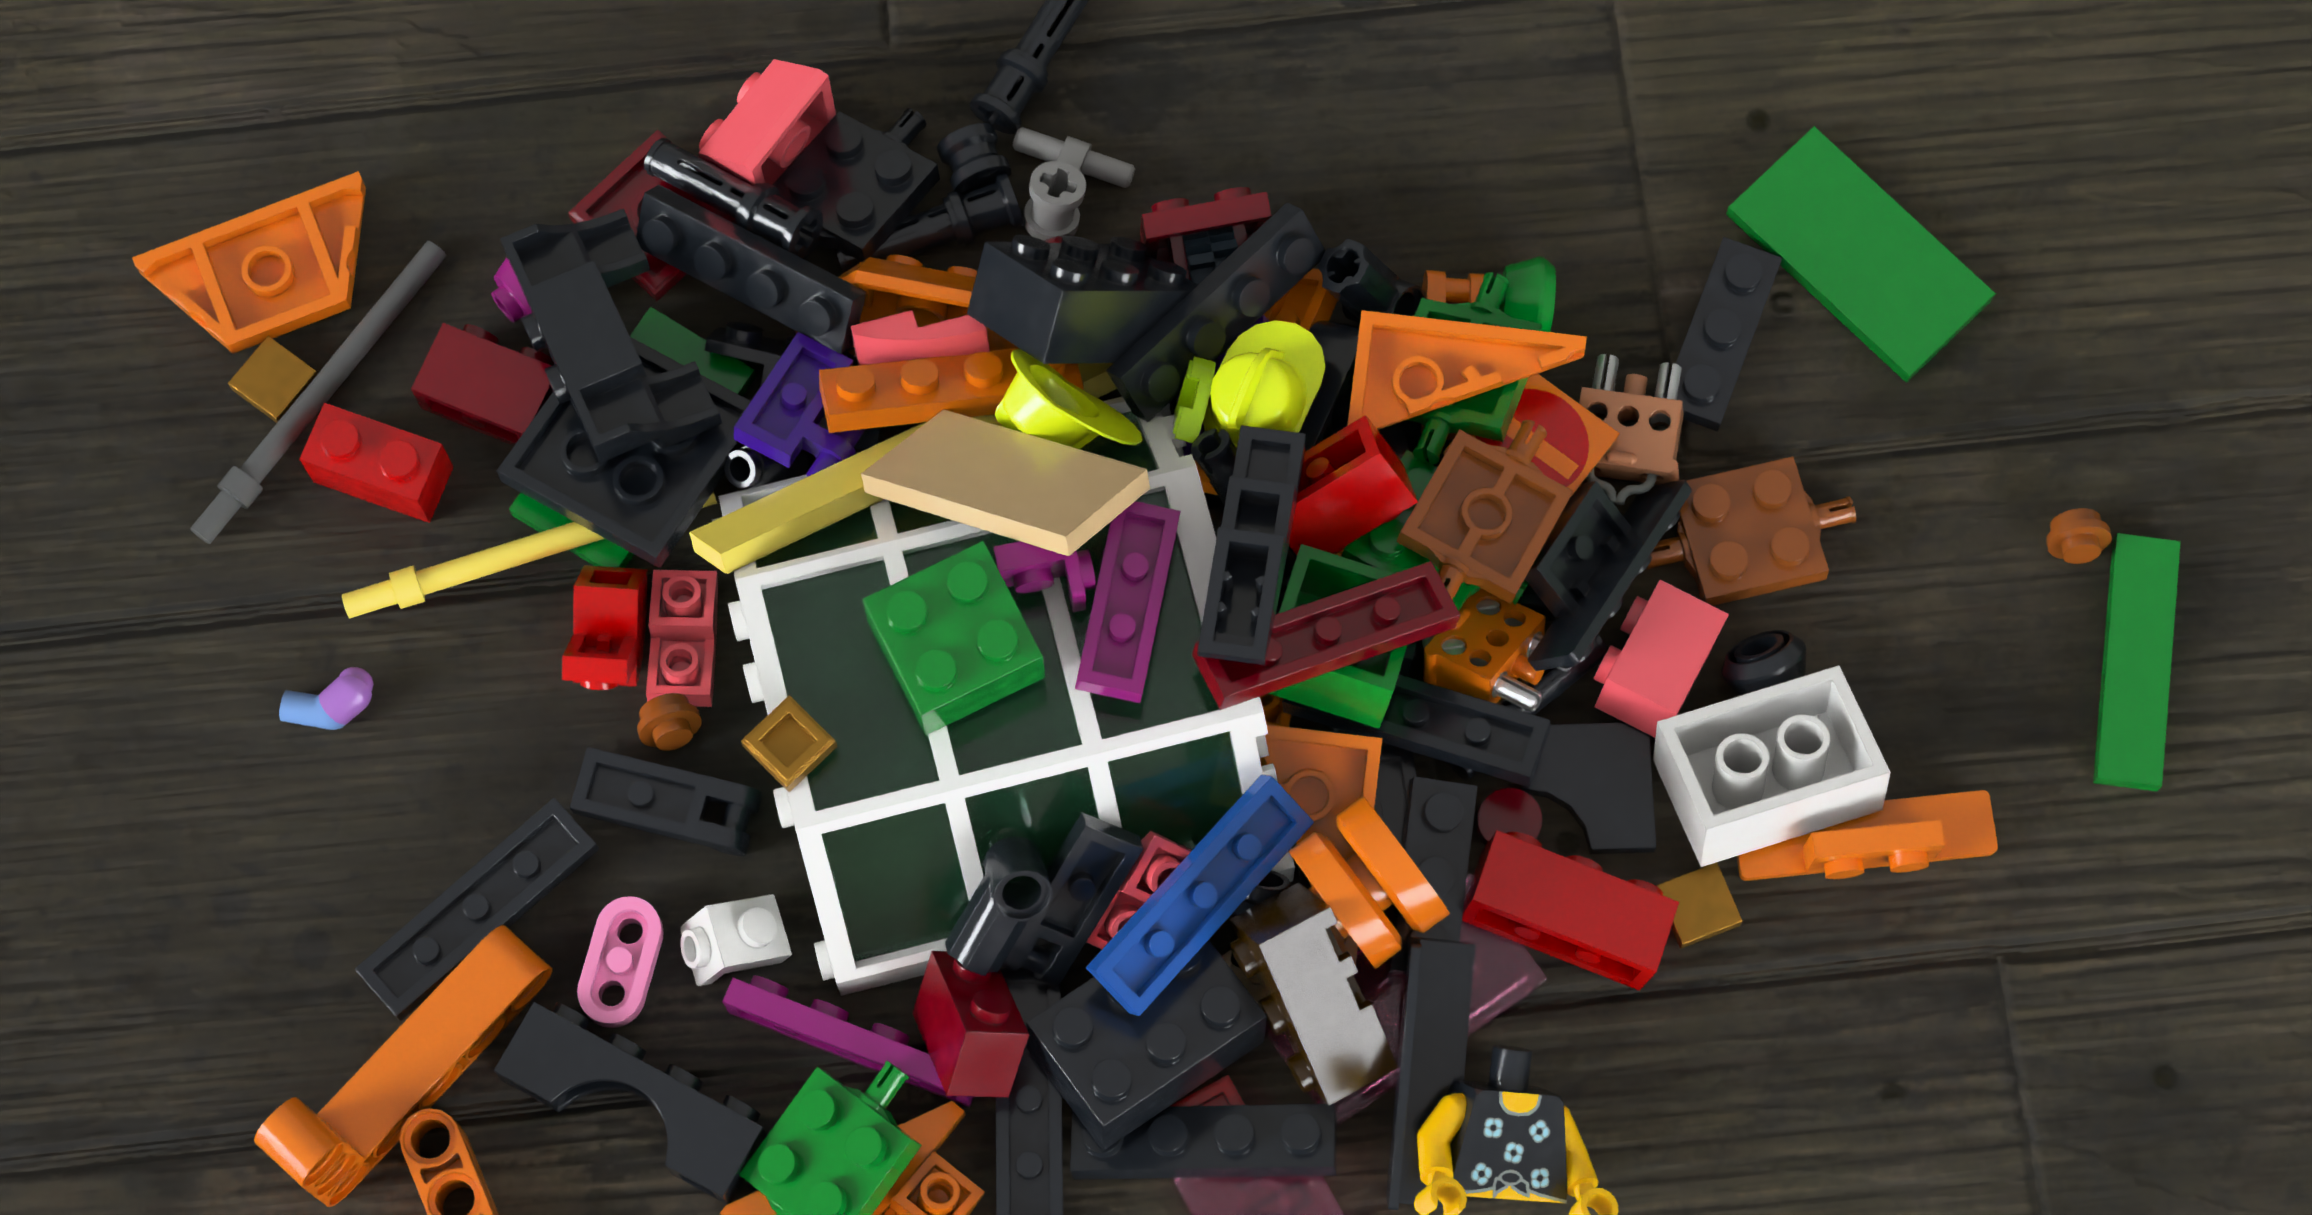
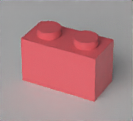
(1660, 659)

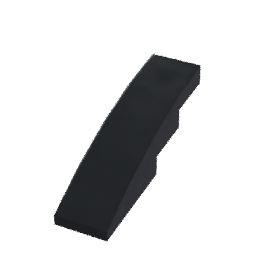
(1252, 545)

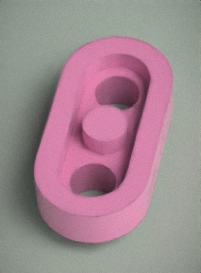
(618, 963)

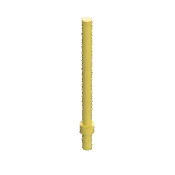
(409, 586)

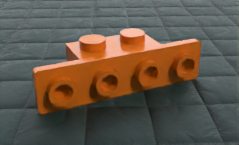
(1899, 836)

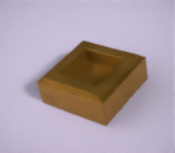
(272, 379)
(789, 743)
(1703, 906)

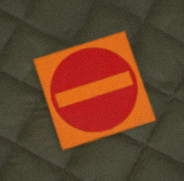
(1573, 438)

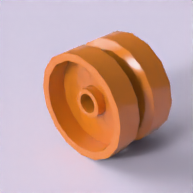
(1368, 882)

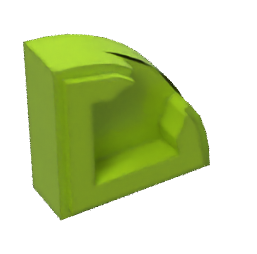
(1193, 399)

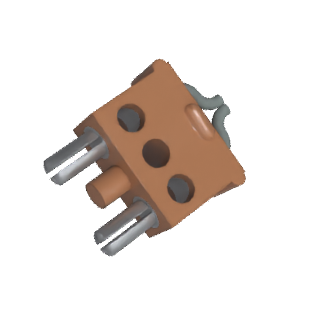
(1639, 450)

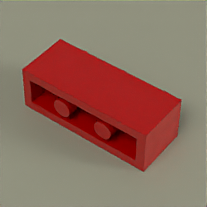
(1569, 909)

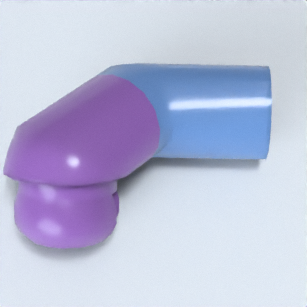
(333, 706)

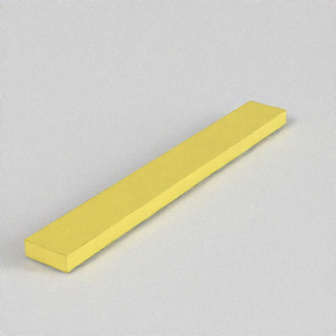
(819, 499)

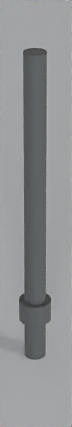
(242, 484)

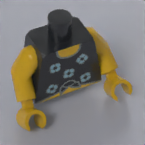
(1505, 1144)

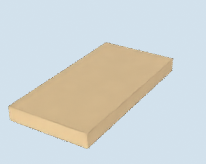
(1006, 482)

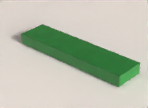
(2137, 662)

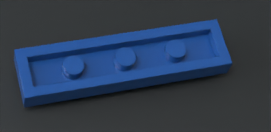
(1200, 895)

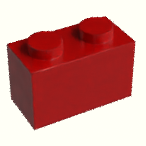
(376, 462)
(1348, 489)

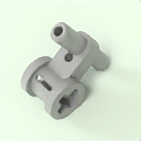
(1059, 183)

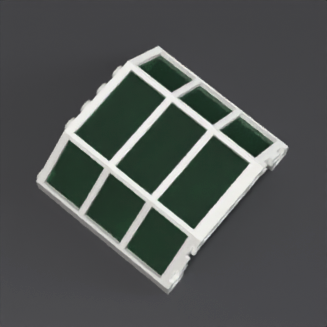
(905, 818)

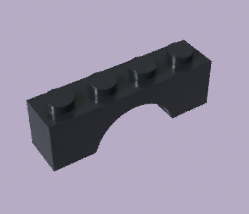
(562, 1061)

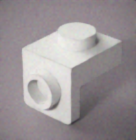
(734, 938)

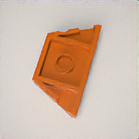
(267, 266)

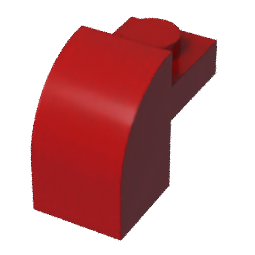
(607, 628)

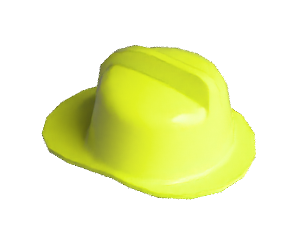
(1266, 380)
(1057, 410)

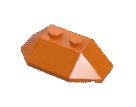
(906, 285)

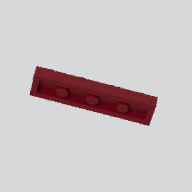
(1337, 634)

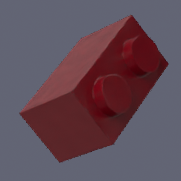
(482, 382)
(969, 1028)

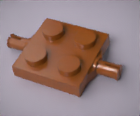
(1486, 513)
(1751, 532)

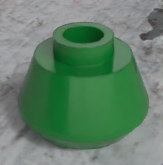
(1530, 291)

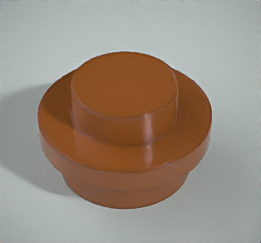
(2078, 536)
(668, 722)

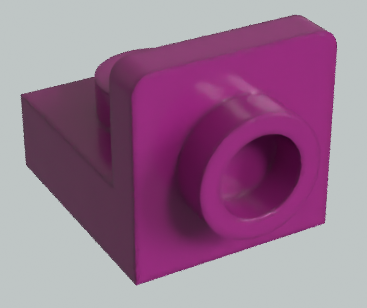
(1035, 568)

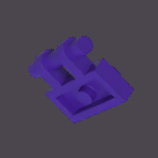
(790, 407)

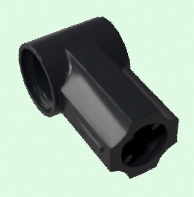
(1366, 283)
(1001, 907)

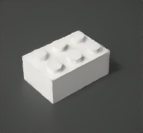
(1770, 765)

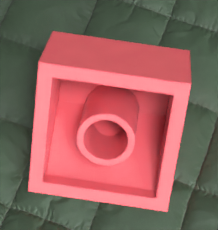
(771, 123)

